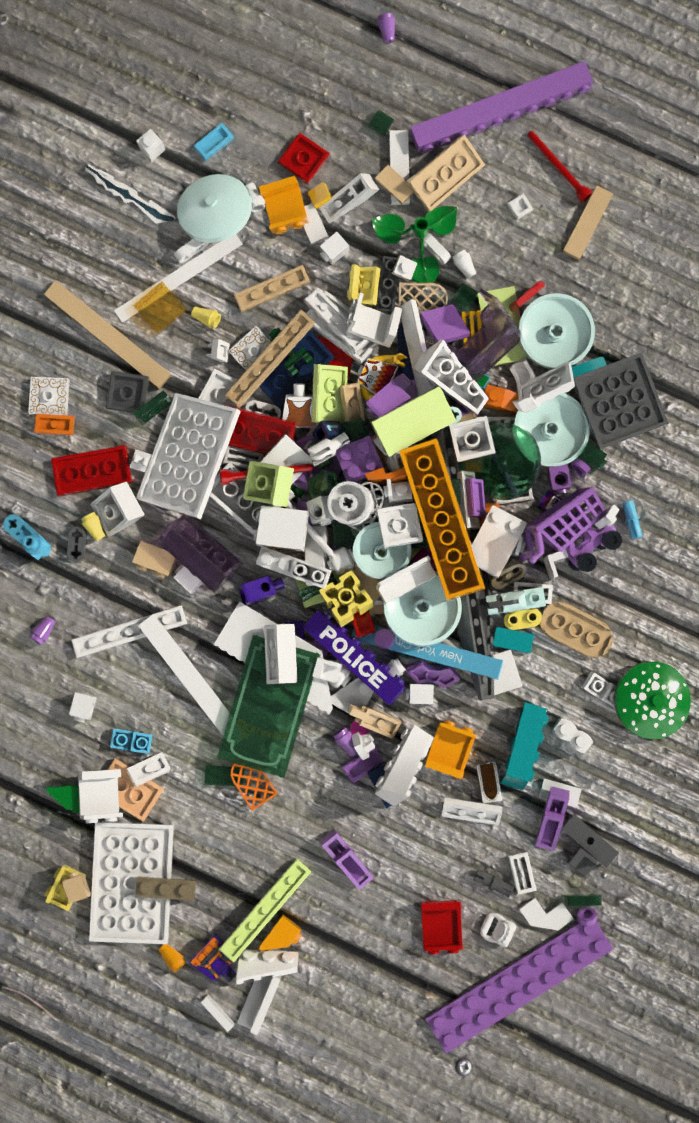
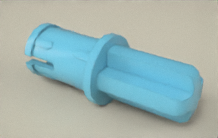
(632, 519)

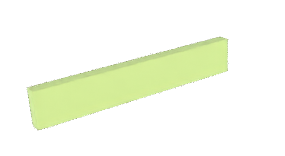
(264, 910)

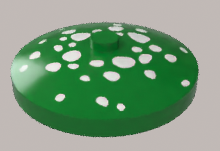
(652, 700)

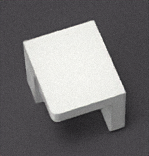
(327, 670)

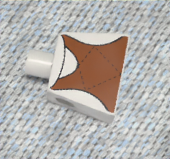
(299, 407)

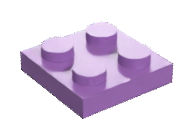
(358, 459)

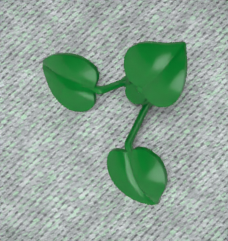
(440, 219)

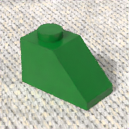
(67, 796)

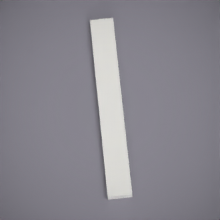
(186, 672)

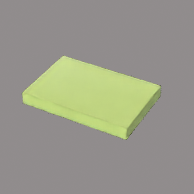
(326, 393)

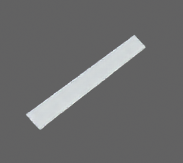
(183, 273)

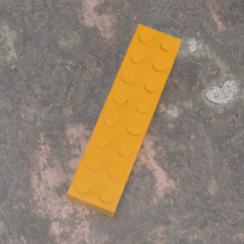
(442, 519)

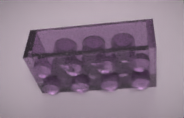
(199, 552)

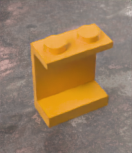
(284, 205)

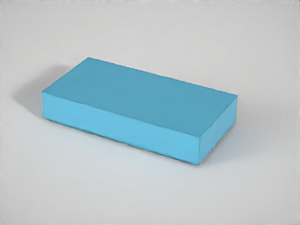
(213, 141)

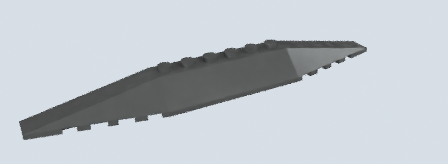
(474, 619)

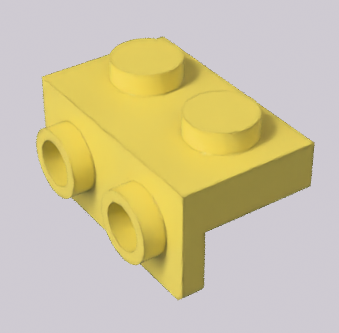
(364, 281)
(56, 893)

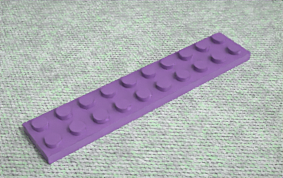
(517, 984)

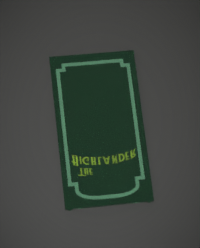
(266, 715)

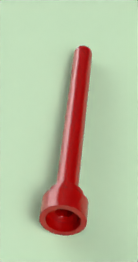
(582, 192)
(228, 476)

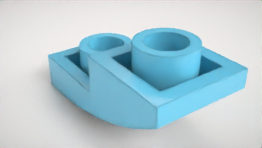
(131, 741)

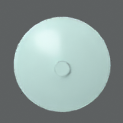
(214, 208)
(556, 330)
(557, 428)
(423, 614)

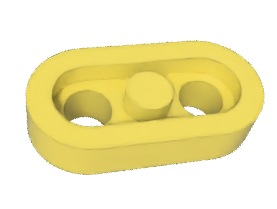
(522, 619)

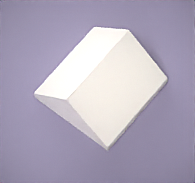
(472, 439)

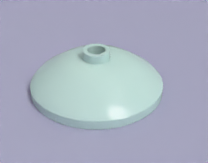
(366, 555)

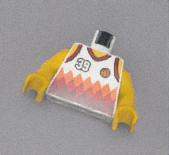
(376, 373)

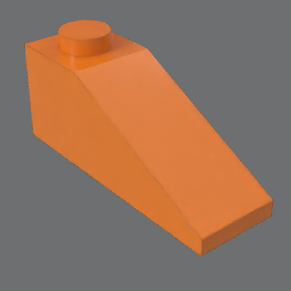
(501, 399)

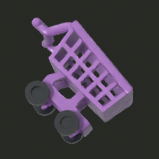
(578, 557)

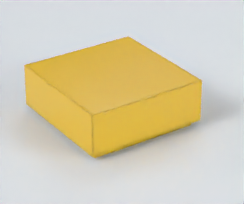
(319, 195)

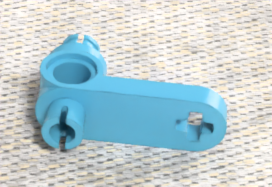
(27, 537)

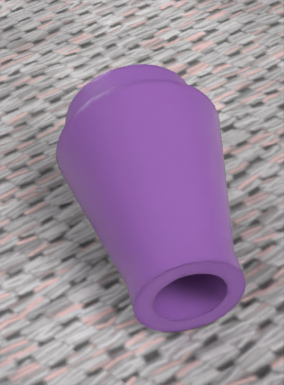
(387, 27)
(42, 630)
(344, 740)

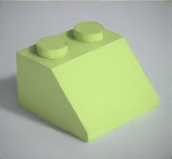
(268, 483)

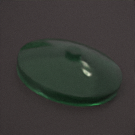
(513, 465)

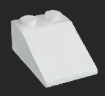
(497, 540)

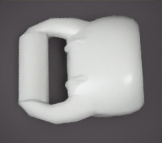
(503, 931)

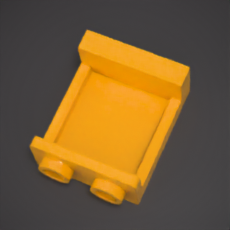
(450, 749)

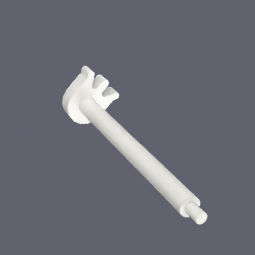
(311, 531)

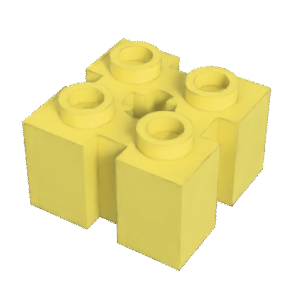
(348, 587)

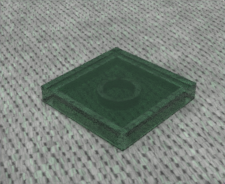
(152, 408)

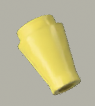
(206, 316)
(93, 526)

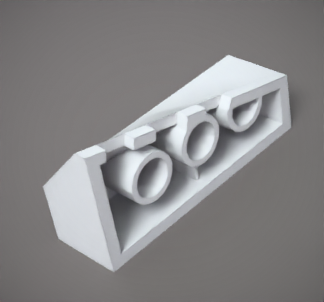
(444, 370)
(404, 765)

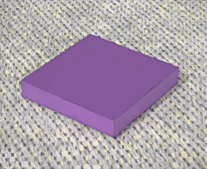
(444, 324)

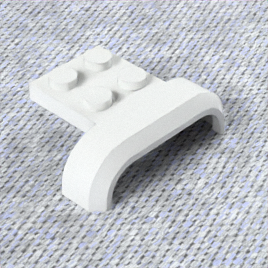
(538, 389)

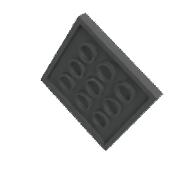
(620, 401)

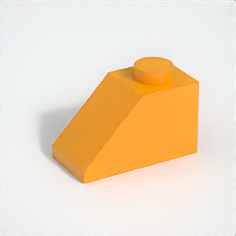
(282, 935)

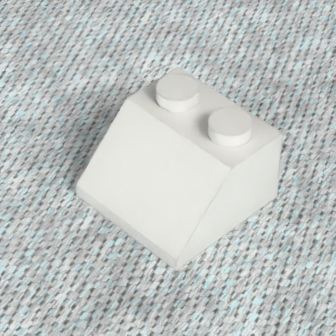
(117, 508)

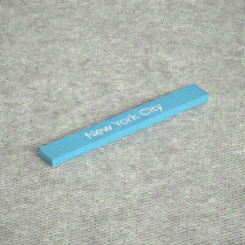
(444, 655)

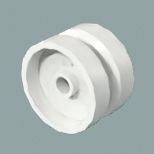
(340, 499)

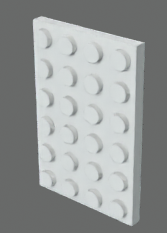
(188, 455)
(120, 856)

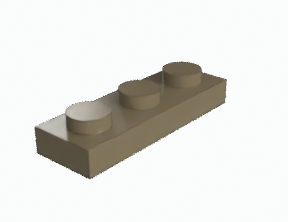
(165, 888)

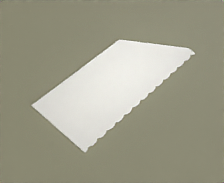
(236, 640)

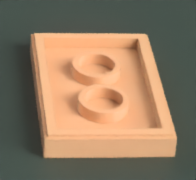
(135, 800)

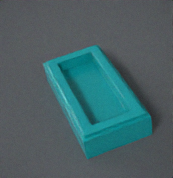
(513, 640)

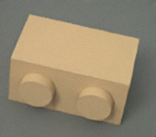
(154, 559)

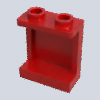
(441, 926)

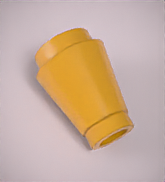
(172, 958)

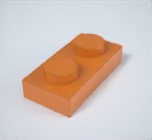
(54, 424)

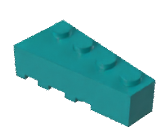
(525, 746)

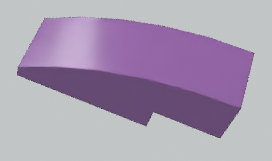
(552, 818)
(346, 859)

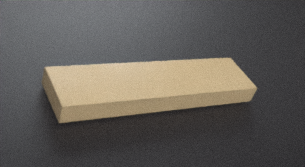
(587, 223)
(272, 288)

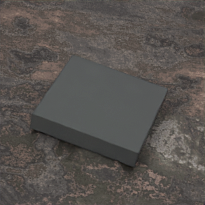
(127, 391)

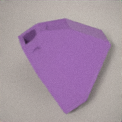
(392, 396)

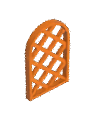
(256, 788)

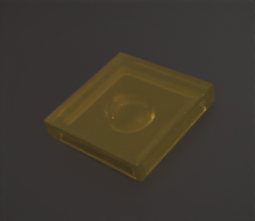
(160, 308)

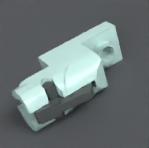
(516, 600)

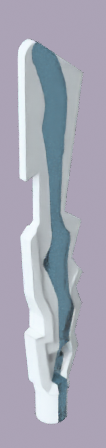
(151, 209)

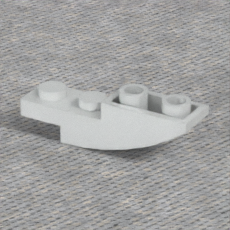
(293, 567)

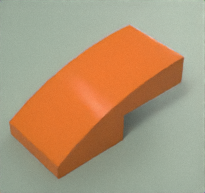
(380, 477)

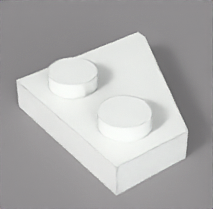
(354, 693)

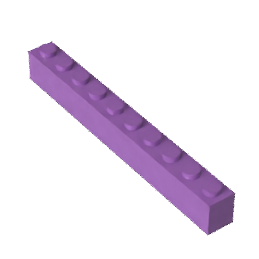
(501, 107)

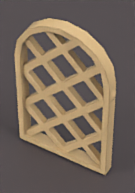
(421, 292)

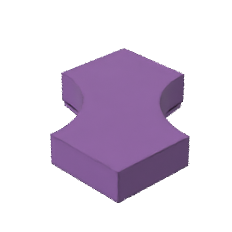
(423, 672)

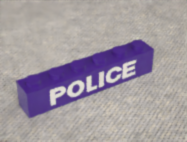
(354, 657)

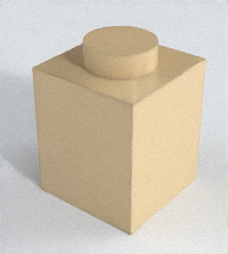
(76, 887)

